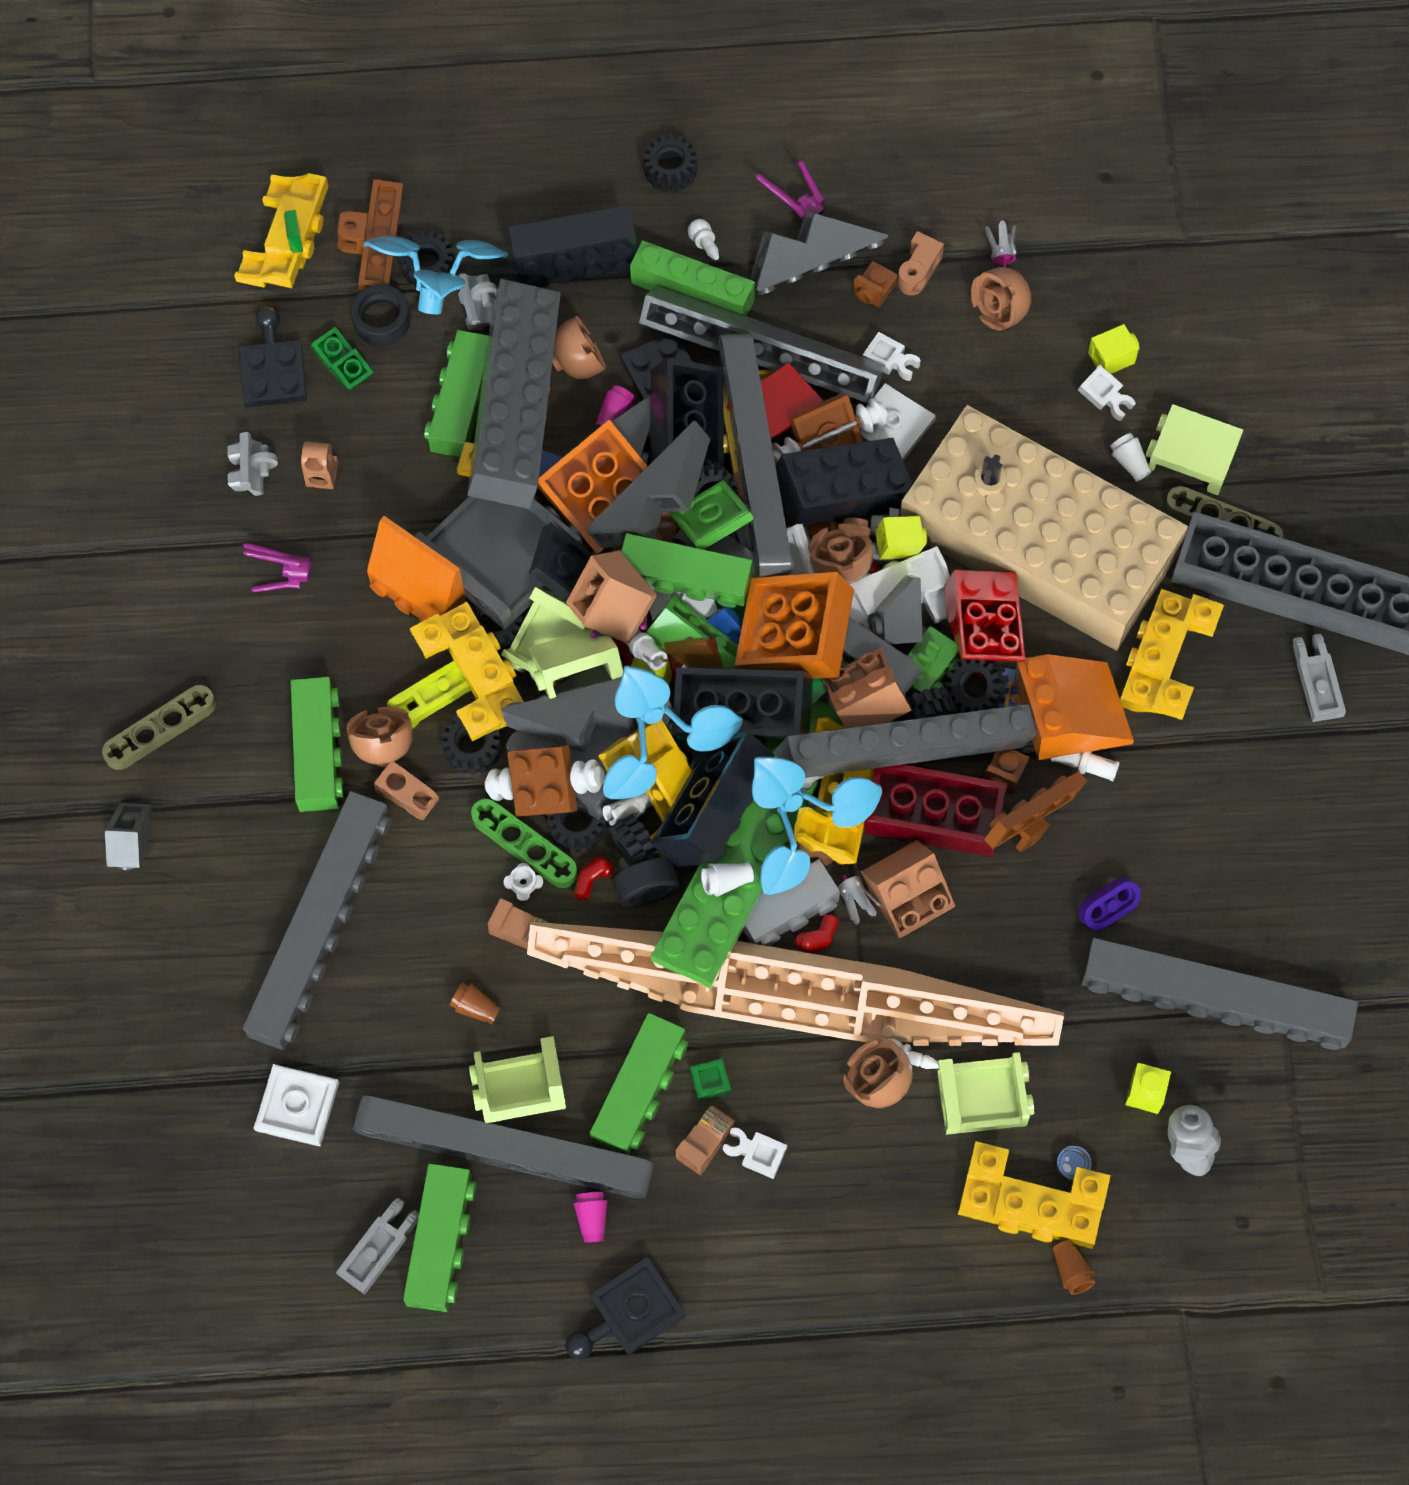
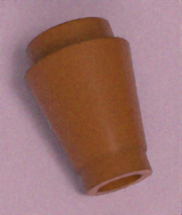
(474, 1003)
(1073, 1268)

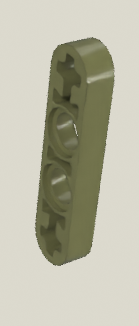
(1224, 511)
(162, 732)

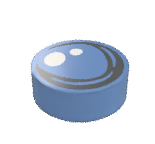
(1070, 1159)

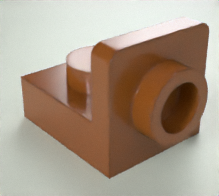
(874, 284)
(1007, 768)

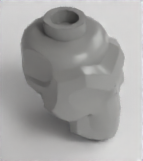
(1193, 1139)

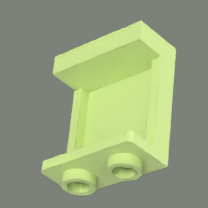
(1195, 446)
(545, 621)
(572, 655)
(518, 1084)
(984, 1094)

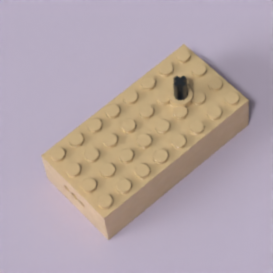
(1065, 533)

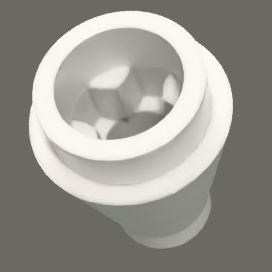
(1130, 455)
(725, 877)

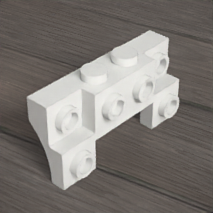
(875, 587)

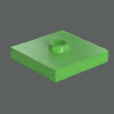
(713, 516)

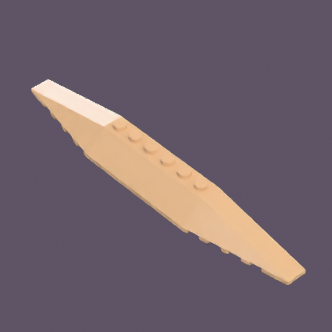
(804, 991)

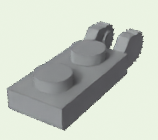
(1319, 680)
(376, 1248)

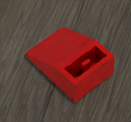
(985, 615)

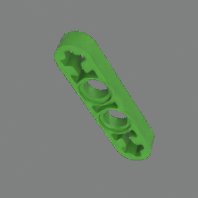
(521, 846)

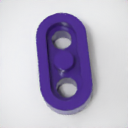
(1108, 904)

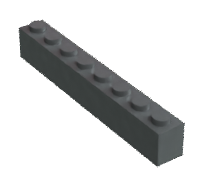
(774, 346)
(909, 741)
(317, 921)
(1220, 994)

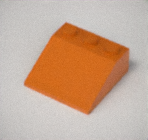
(591, 478)
(413, 573)
(796, 624)
(1071, 705)

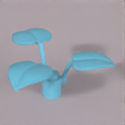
(431, 284)
(645, 697)
(779, 785)

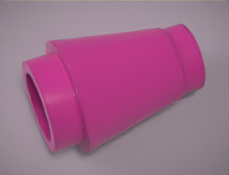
(615, 403)
(591, 1215)

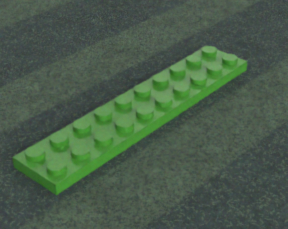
(709, 925)

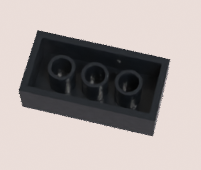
(573, 246)
(686, 394)
(842, 481)
(768, 701)
(711, 803)

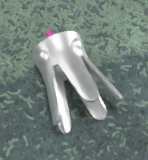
(1004, 252)
(854, 889)

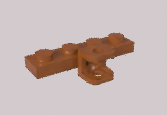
(378, 222)
(1028, 817)

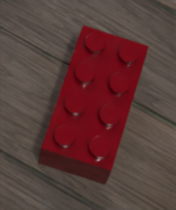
(935, 808)

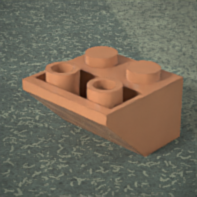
(611, 596)
(867, 692)
(909, 888)

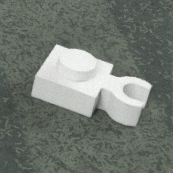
(890, 353)
(1103, 389)
(760, 1154)

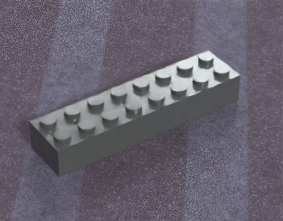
(514, 394)
(1295, 581)

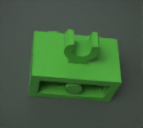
(935, 658)

